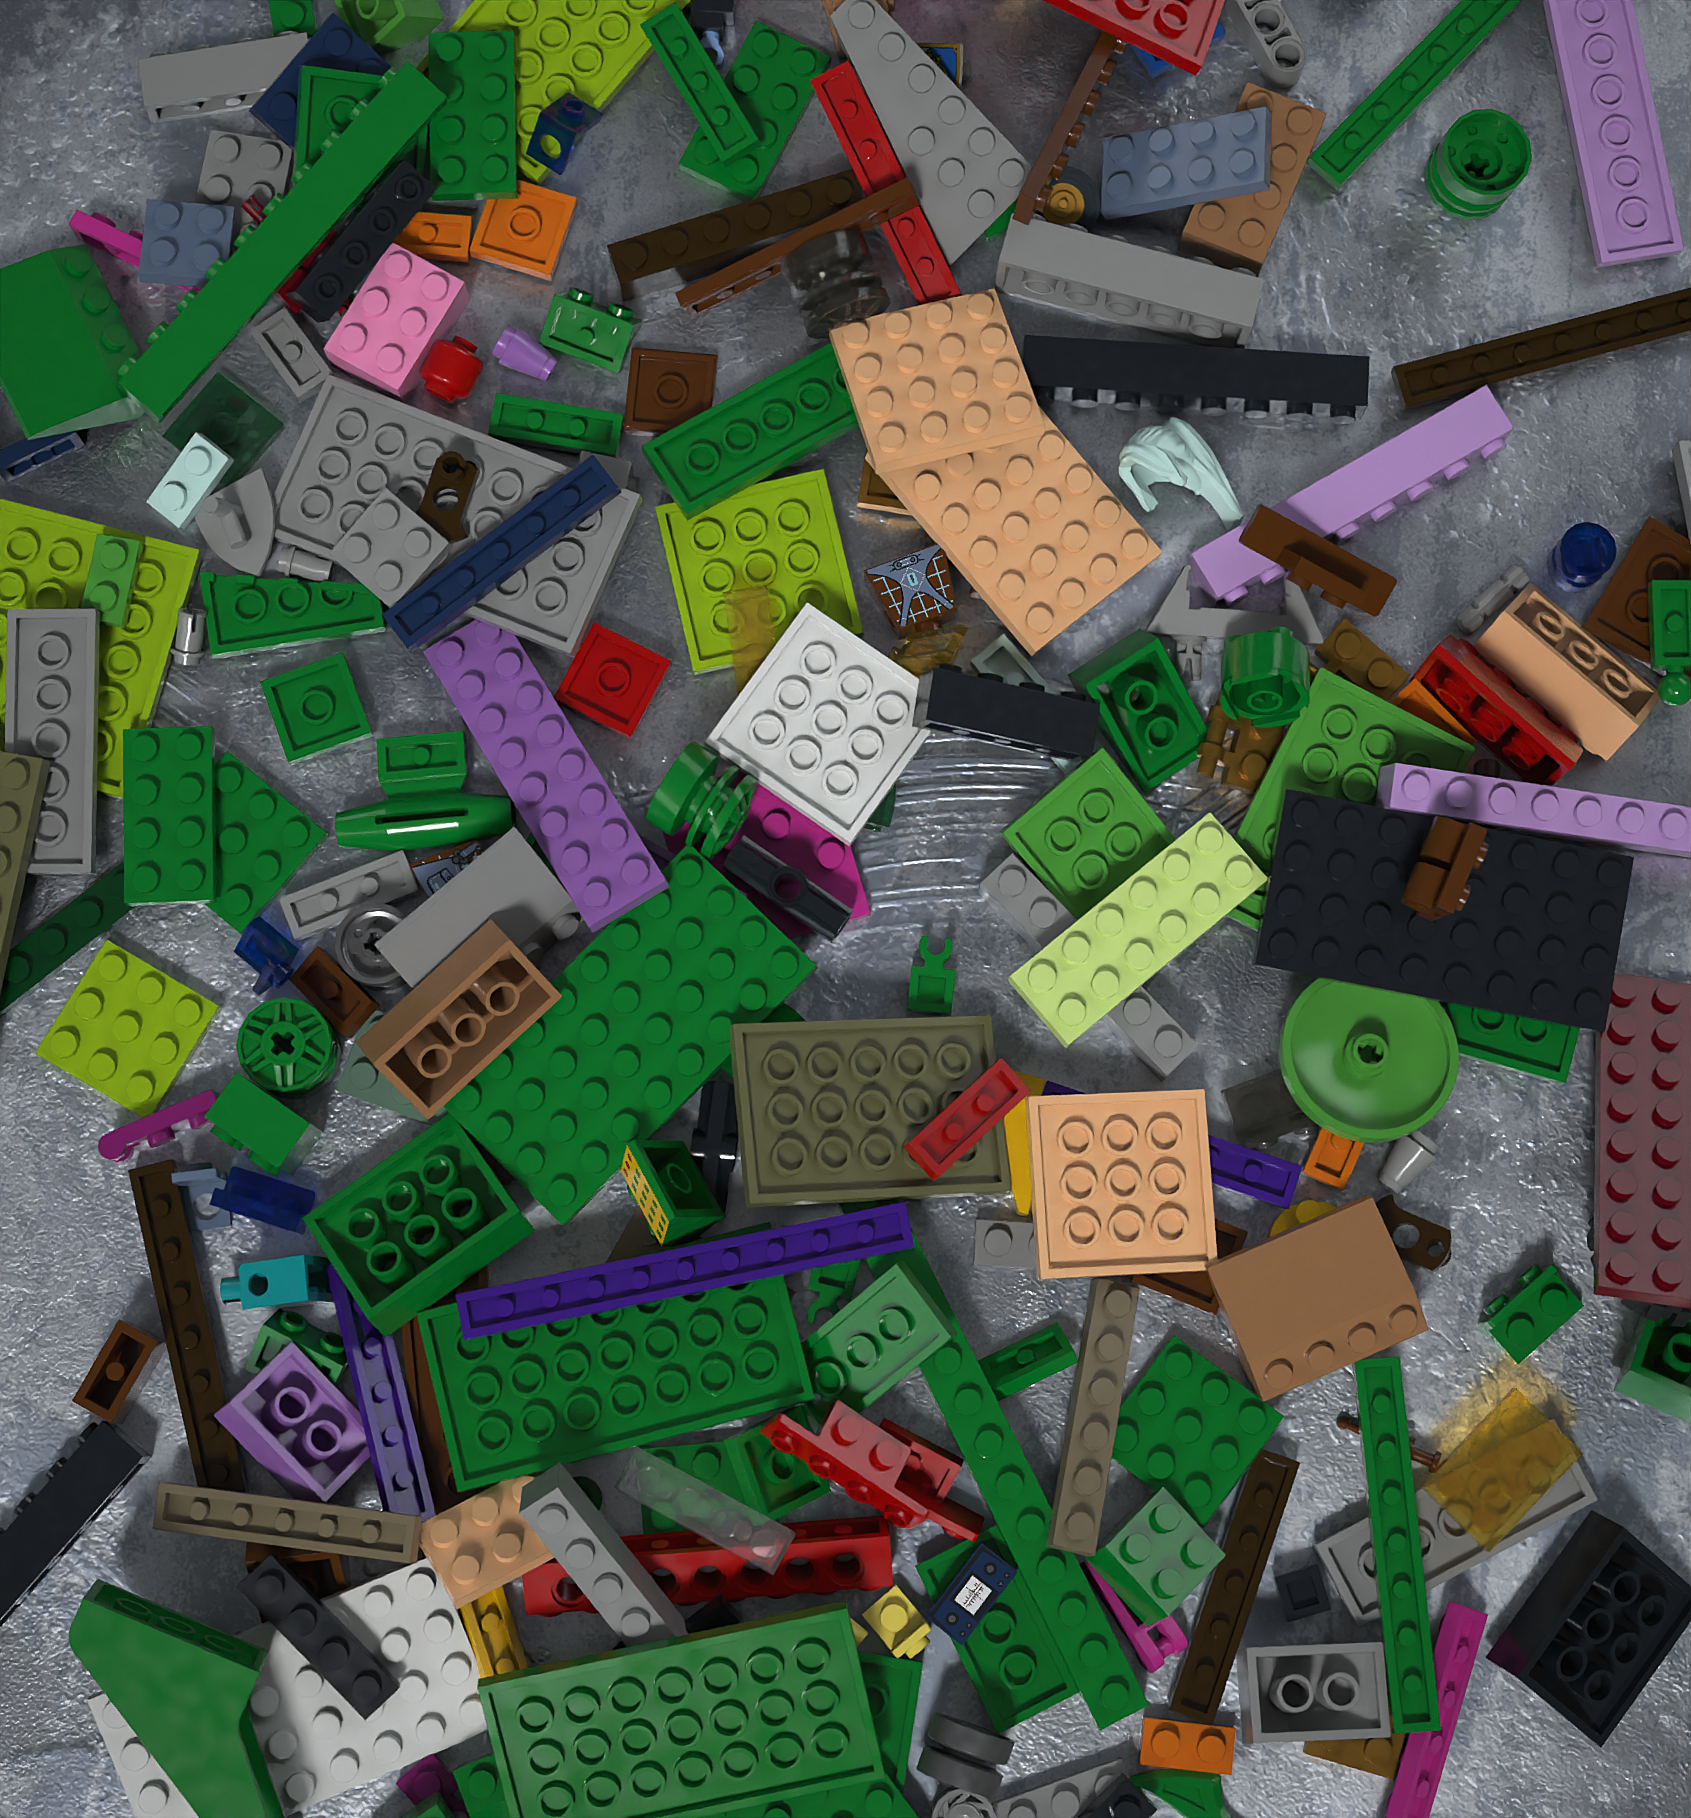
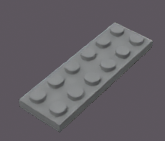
(55, 718)
(1444, 1544)

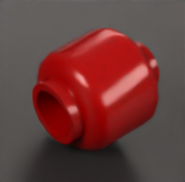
(451, 369)

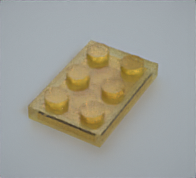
(1501, 1469)

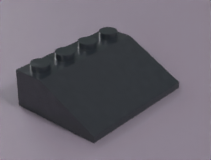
(1595, 1627)

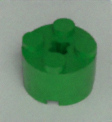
(1265, 677)

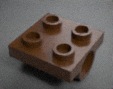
(1454, 851)

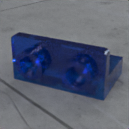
(265, 1200)

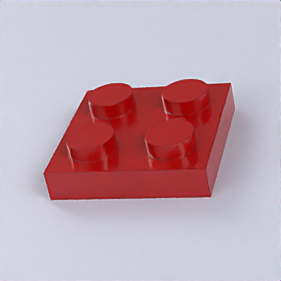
(612, 681)

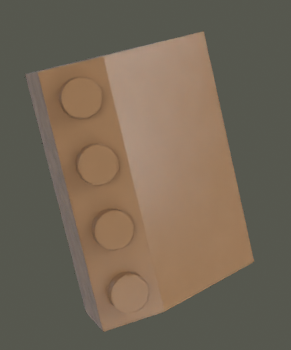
(1316, 1298)

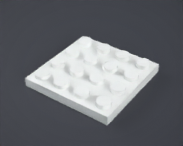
(824, 724)

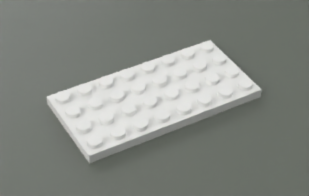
(307, 1729)

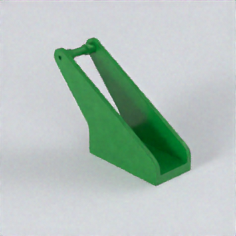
(182, 1696)

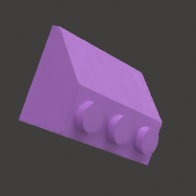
(297, 1426)

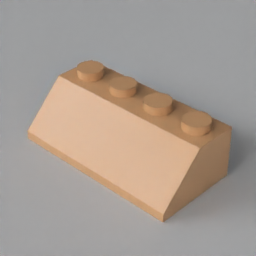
(1567, 672)

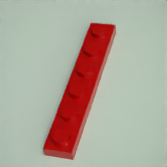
(877, 169)

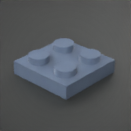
(184, 241)

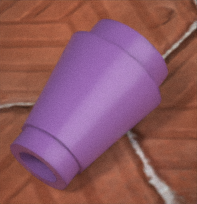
(523, 353)

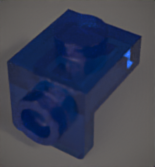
(266, 953)

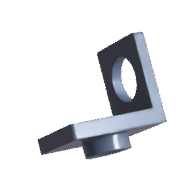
(200, 1180)

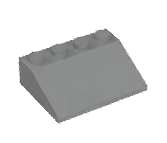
(500, 885)

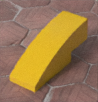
(1017, 1147)

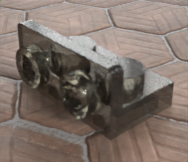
(1264, 1111)

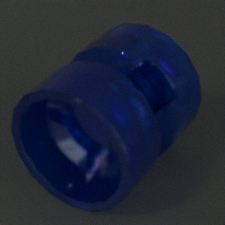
(1582, 547)

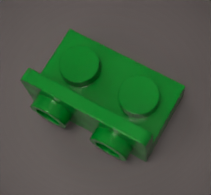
(589, 329)
(1530, 1312)
(320, 1347)

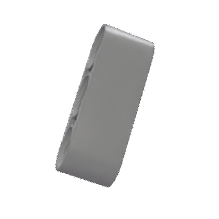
(1269, 46)

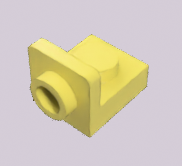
(898, 1623)

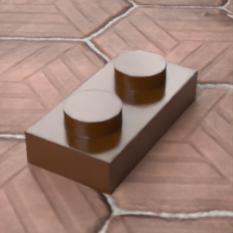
(334, 992)

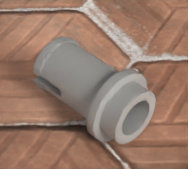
(305, 565)
(189, 637)

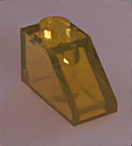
(928, 648)

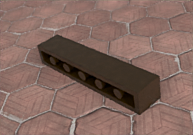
(724, 236)

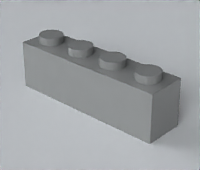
(213, 77)

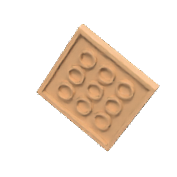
(936, 381)
(1120, 1183)

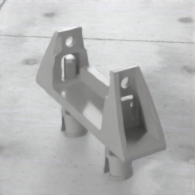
(1195, 626)

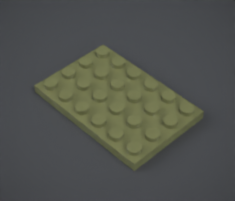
(839, 1100)

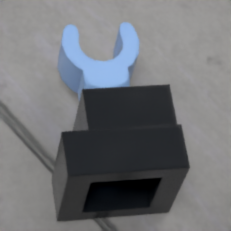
(708, 24)

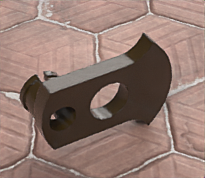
(449, 523)
(1429, 1232)

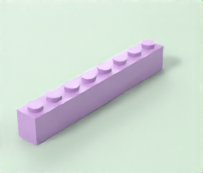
(1362, 491)
(1536, 809)

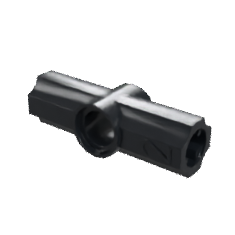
(764, 871)
(715, 1138)

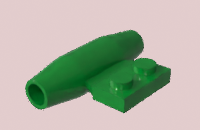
(425, 799)

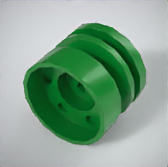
(1484, 145)
(703, 801)
(312, 1035)

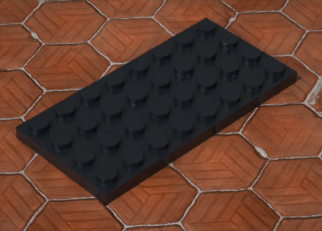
(1526, 945)

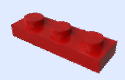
(967, 1119)

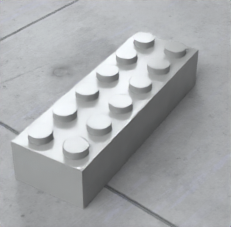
(1128, 283)

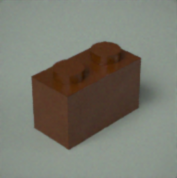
(120, 1372)

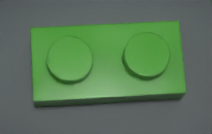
(112, 578)

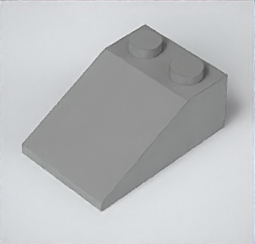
(1313, 1692)

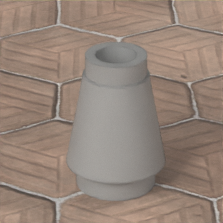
(1408, 1160)

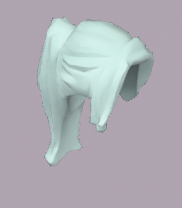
(1181, 457)

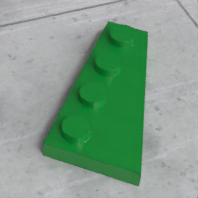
(272, 614)

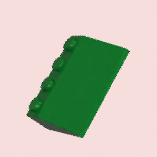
(62, 344)
(417, 1225)

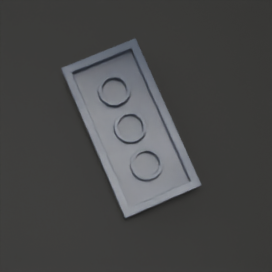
(1186, 163)

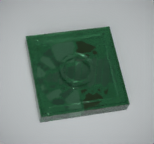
(229, 421)

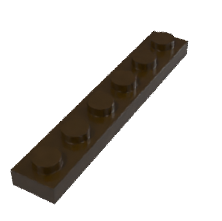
(1233, 1587)

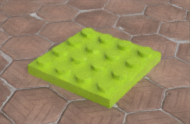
(765, 535)

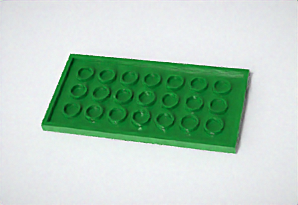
(630, 1036)
(612, 1377)
(687, 1722)

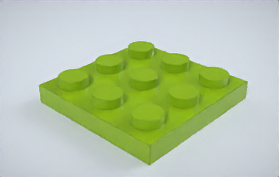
(128, 1030)

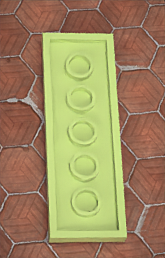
(1137, 930)

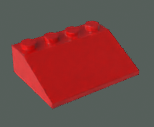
(1497, 715)

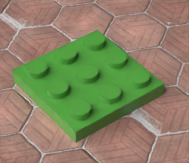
(1087, 834)

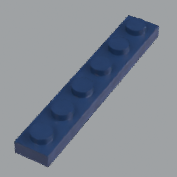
(501, 553)

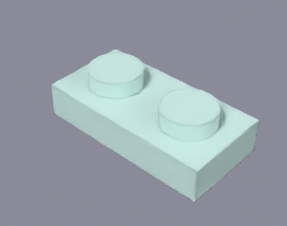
(190, 480)

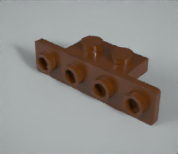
(1317, 562)

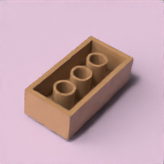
(1243, 227)
(458, 1019)

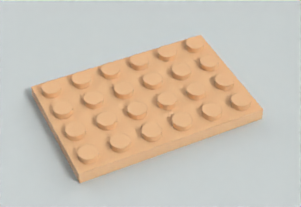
(1028, 530)

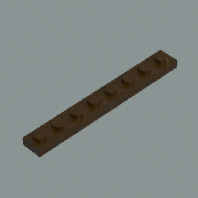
(1543, 350)
(186, 1325)

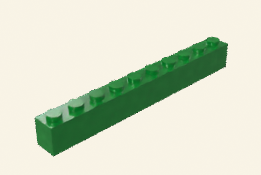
(281, 243)

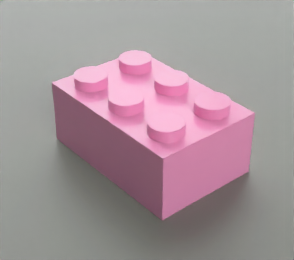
(396, 322)

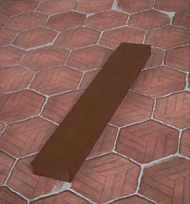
(766, 263)

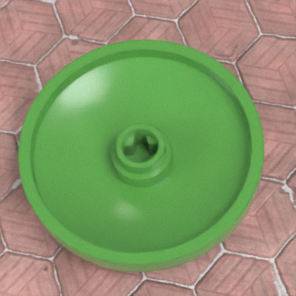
(1367, 1060)

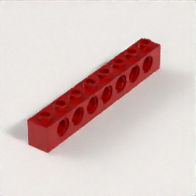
(686, 1552)

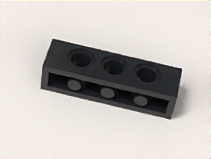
(360, 241)

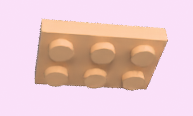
(482, 1542)

